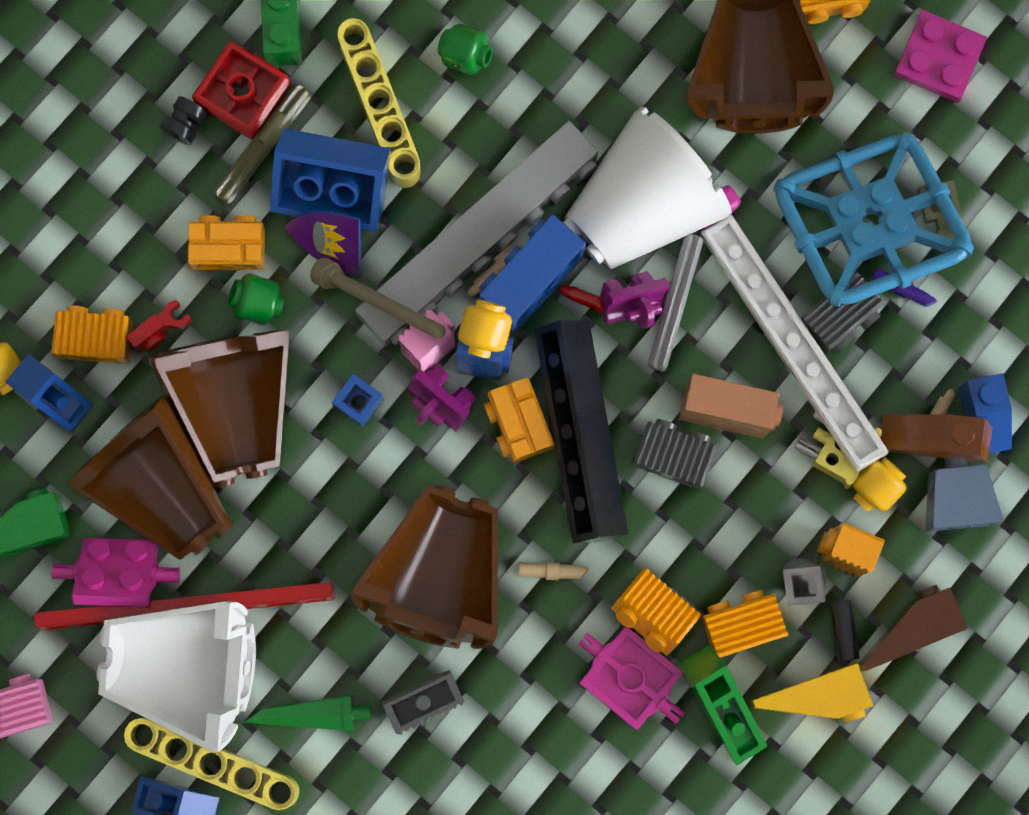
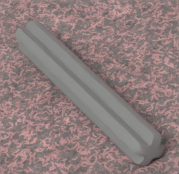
(675, 302)

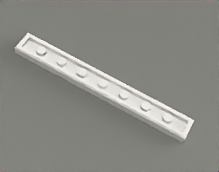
(794, 344)

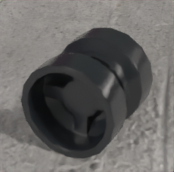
(184, 120)

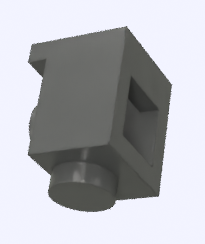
(804, 581)

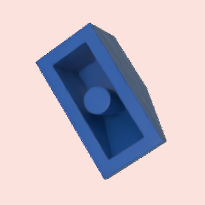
(49, 393)
(989, 399)
(164, 798)

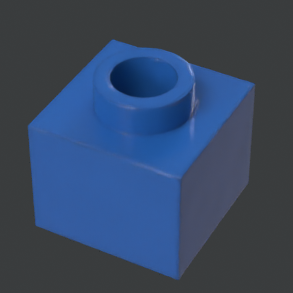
(356, 388)

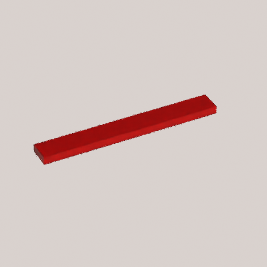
(249, 599)

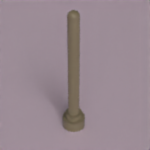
(330, 275)

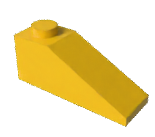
(827, 696)

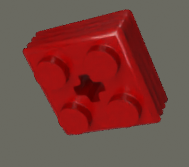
(235, 69)

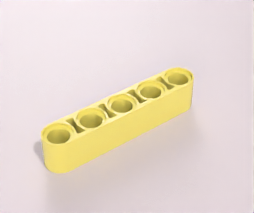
(375, 87)
(226, 777)

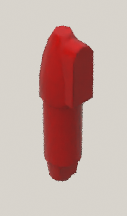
(583, 297)

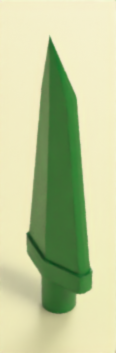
(328, 713)

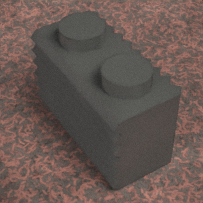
(833, 324)
(675, 454)
(423, 702)

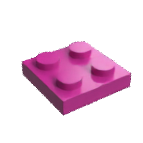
(940, 56)

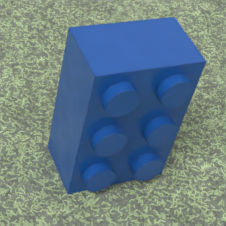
(329, 175)
(534, 270)

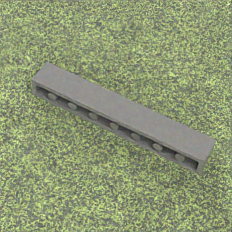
(483, 230)

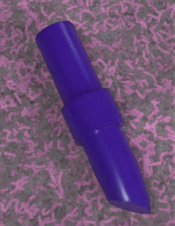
(910, 292)

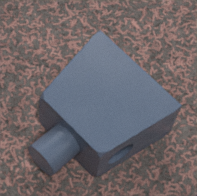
(961, 497)

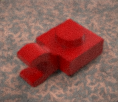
(152, 331)

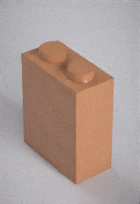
(730, 406)

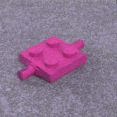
(115, 572)
(631, 678)

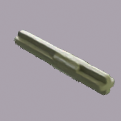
(262, 144)

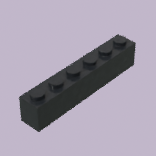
(580, 431)

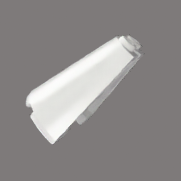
(645, 194)
(182, 669)

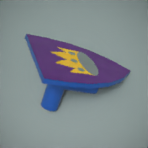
(329, 236)

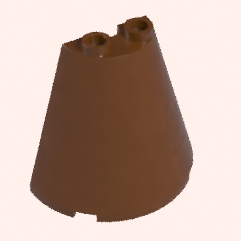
(759, 68)
(229, 400)
(155, 483)
(437, 573)

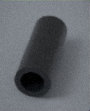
(844, 630)

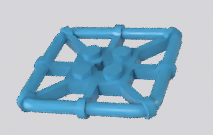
(863, 240)

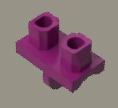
(636, 302)
(436, 402)

